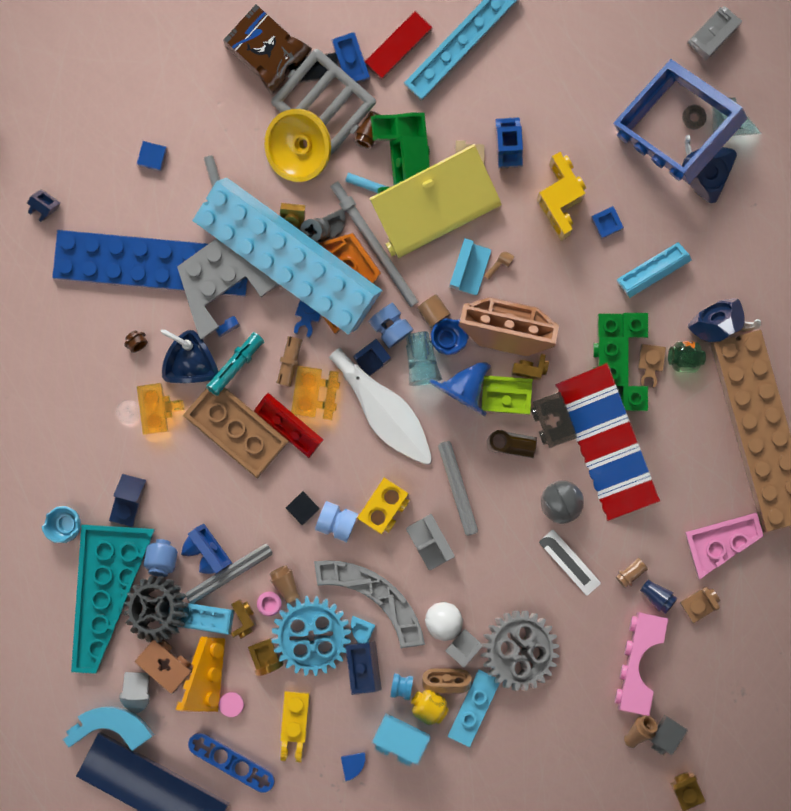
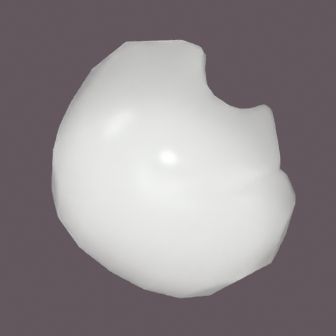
(444, 621)

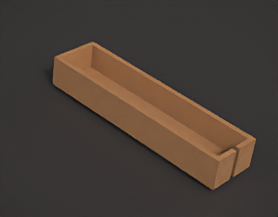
(757, 424)

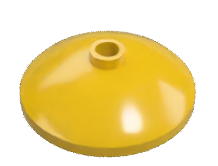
(286, 148)

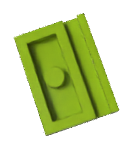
(506, 395)

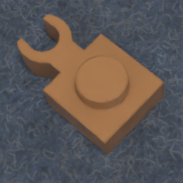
(651, 360)

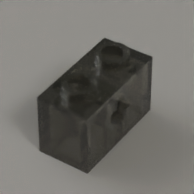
(554, 405)

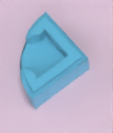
(361, 629)

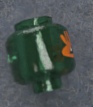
(686, 356)

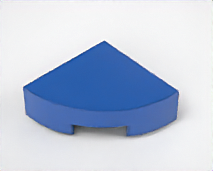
(229, 325)
(353, 764)

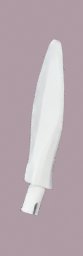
(385, 411)

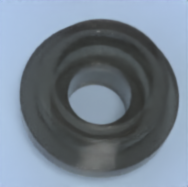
(699, 111)

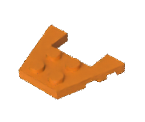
(354, 255)

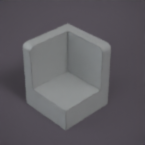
(464, 648)

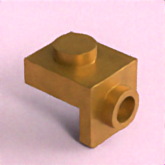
(244, 614)

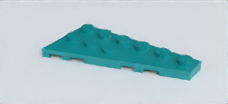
(105, 575)

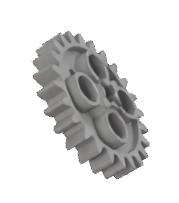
(536, 636)

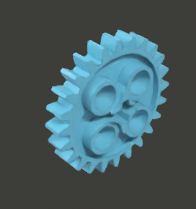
(313, 658)

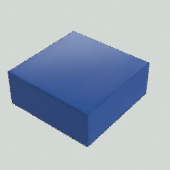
(151, 156)
(607, 222)

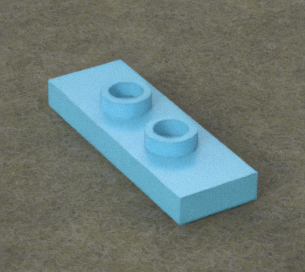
(654, 269)
(208, 618)
(473, 708)

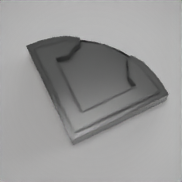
(337, 222)

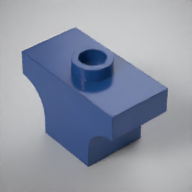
(509, 142)

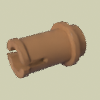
(631, 573)

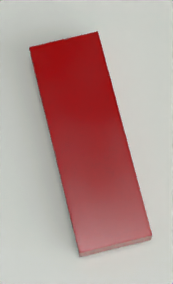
(398, 45)
(288, 425)

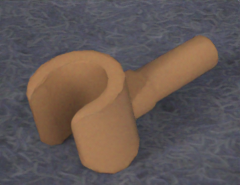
(505, 258)

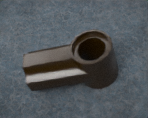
(514, 444)

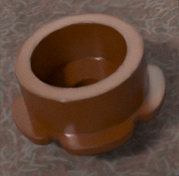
(135, 341)

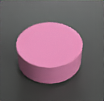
(269, 603)
(231, 704)

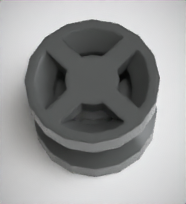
(319, 226)

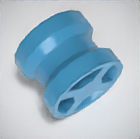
(401, 686)

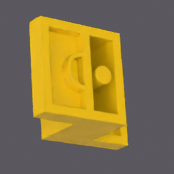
(561, 195)

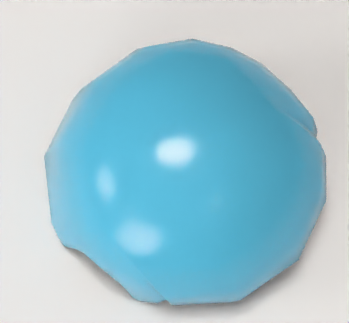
(61, 525)

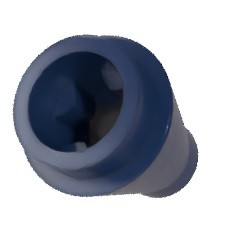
(659, 596)

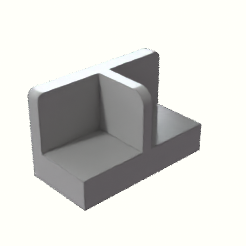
(430, 542)

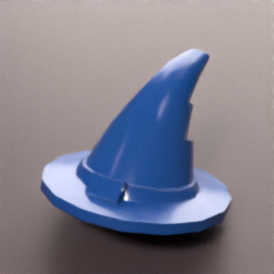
(466, 386)

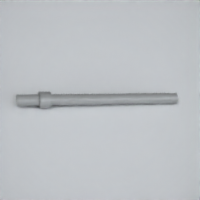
(348, 204)

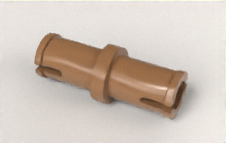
(289, 361)

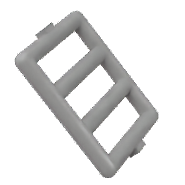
(333, 71)

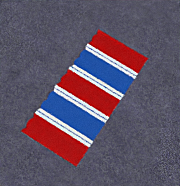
(608, 442)

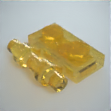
(307, 392)

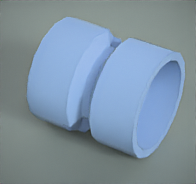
(336, 521)

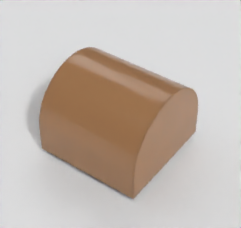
(433, 310)

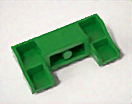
(407, 143)
(613, 348)

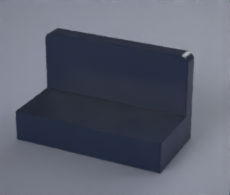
(363, 668)

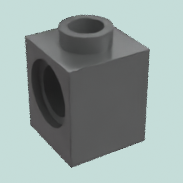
(667, 736)

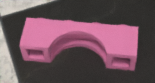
(635, 695)

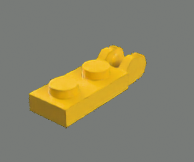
(294, 722)

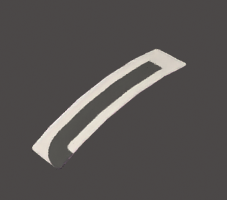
(569, 562)

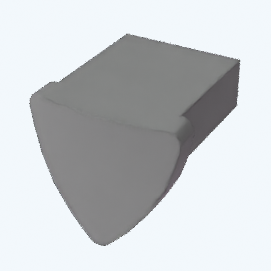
(135, 691)

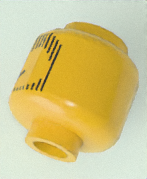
(429, 707)

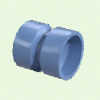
(395, 332)

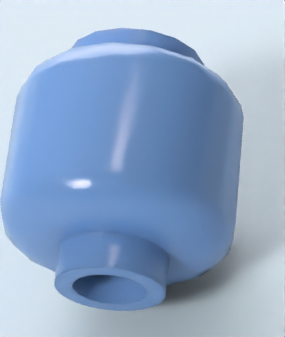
(160, 558)

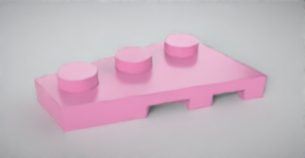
(721, 541)

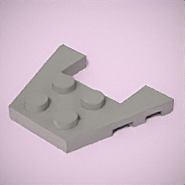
(213, 273)

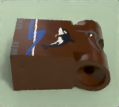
(265, 47)

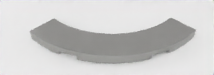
(378, 590)

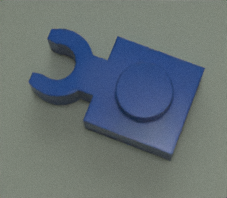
(307, 315)

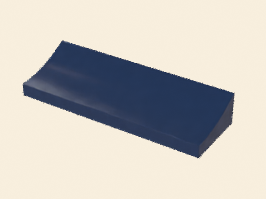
(142, 781)

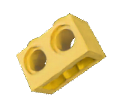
(378, 503)

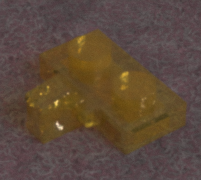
(156, 408)

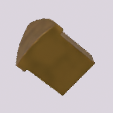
(264, 657)

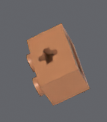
(150, 662)

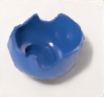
(448, 337)

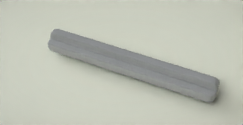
(458, 488)
(228, 573)

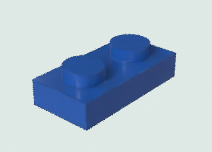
(351, 57)

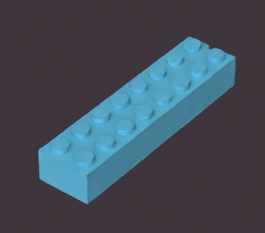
(287, 255)

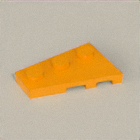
(204, 684)

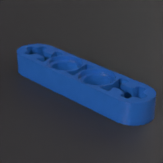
(229, 766)

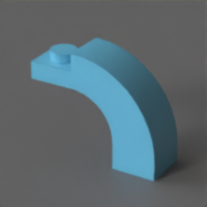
(124, 722)

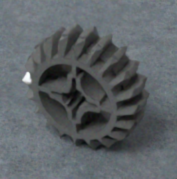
(141, 619)

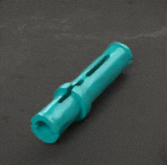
(235, 363)

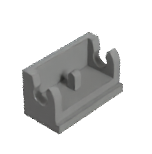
(714, 32)

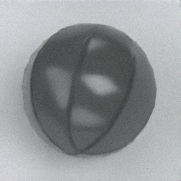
(562, 501)

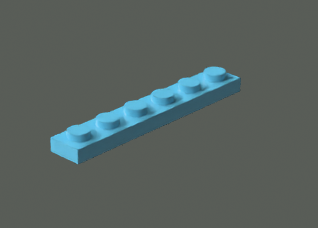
(456, 46)

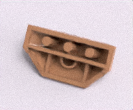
(508, 326)

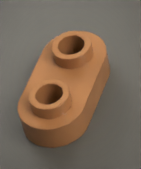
(447, 680)

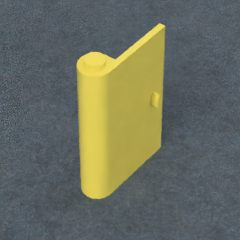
(435, 202)

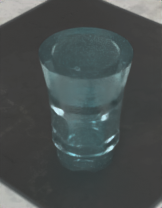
(421, 359)

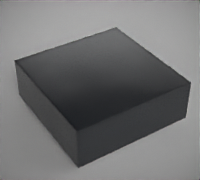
(302, 508)

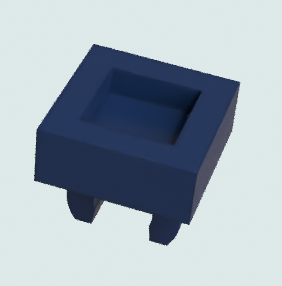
(42, 203)

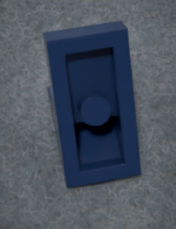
(127, 500)

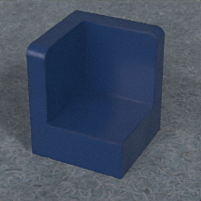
(372, 357)

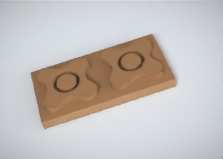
(236, 430)

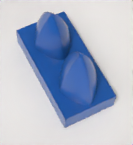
(202, 541)

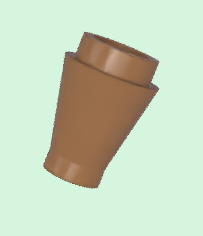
(284, 582)
(642, 730)

